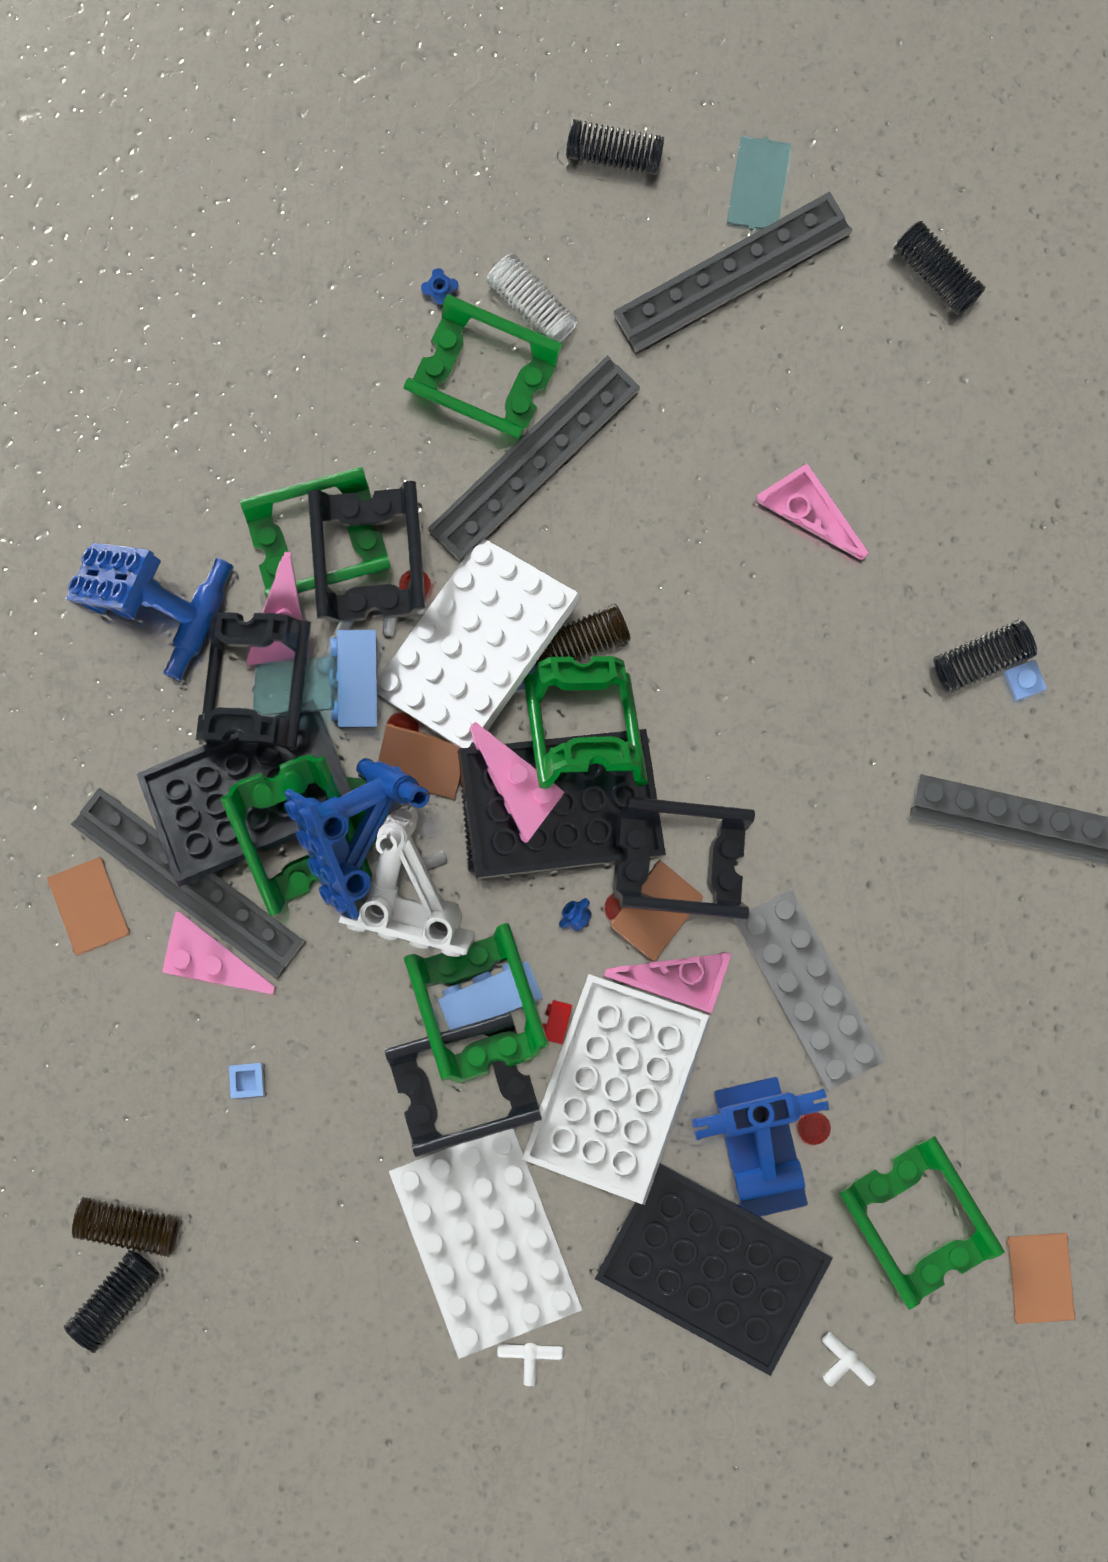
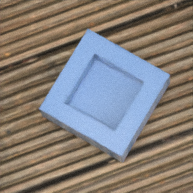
(1025, 680)
(246, 1080)

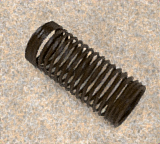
(618, 624)
(158, 1227)

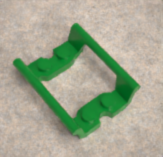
(449, 344)
(271, 540)
(583, 751)
(266, 792)
(451, 970)
(954, 1255)

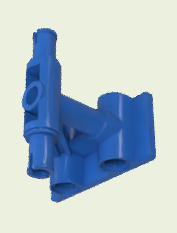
(124, 580)
(325, 824)
(760, 1142)

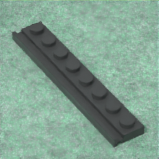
(732, 272)
(534, 458)
(1011, 819)
(206, 899)

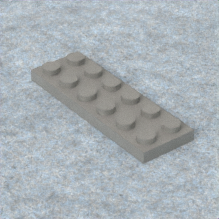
(809, 990)

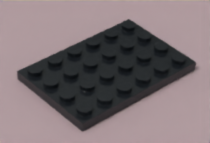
(188, 790)
(574, 833)
(714, 1269)

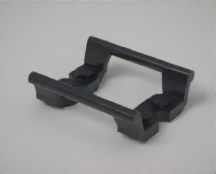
(352, 512)
(249, 724)
(724, 851)
(423, 1109)

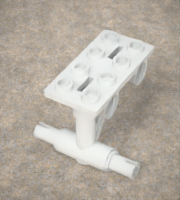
(402, 916)

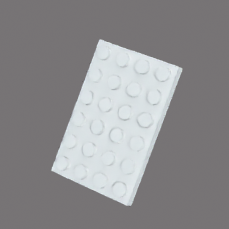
(476, 643)
(616, 1088)
(485, 1241)

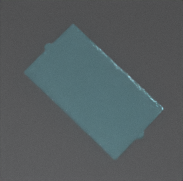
(758, 182)
(274, 686)

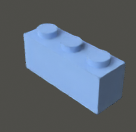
(356, 678)
(485, 997)

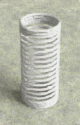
(507, 271)

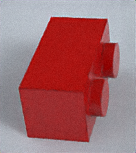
(557, 1021)

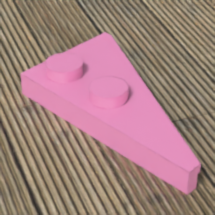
(807, 504)
(280, 600)
(516, 783)
(200, 957)
(685, 981)

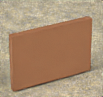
(424, 757)
(88, 906)
(652, 929)
(1041, 1278)

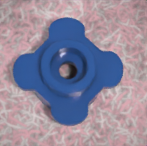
(438, 277)
(576, 914)

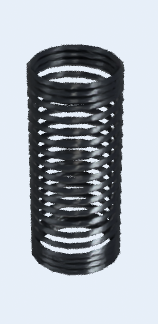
(574, 139)
(942, 263)
(1021, 638)
(116, 1286)

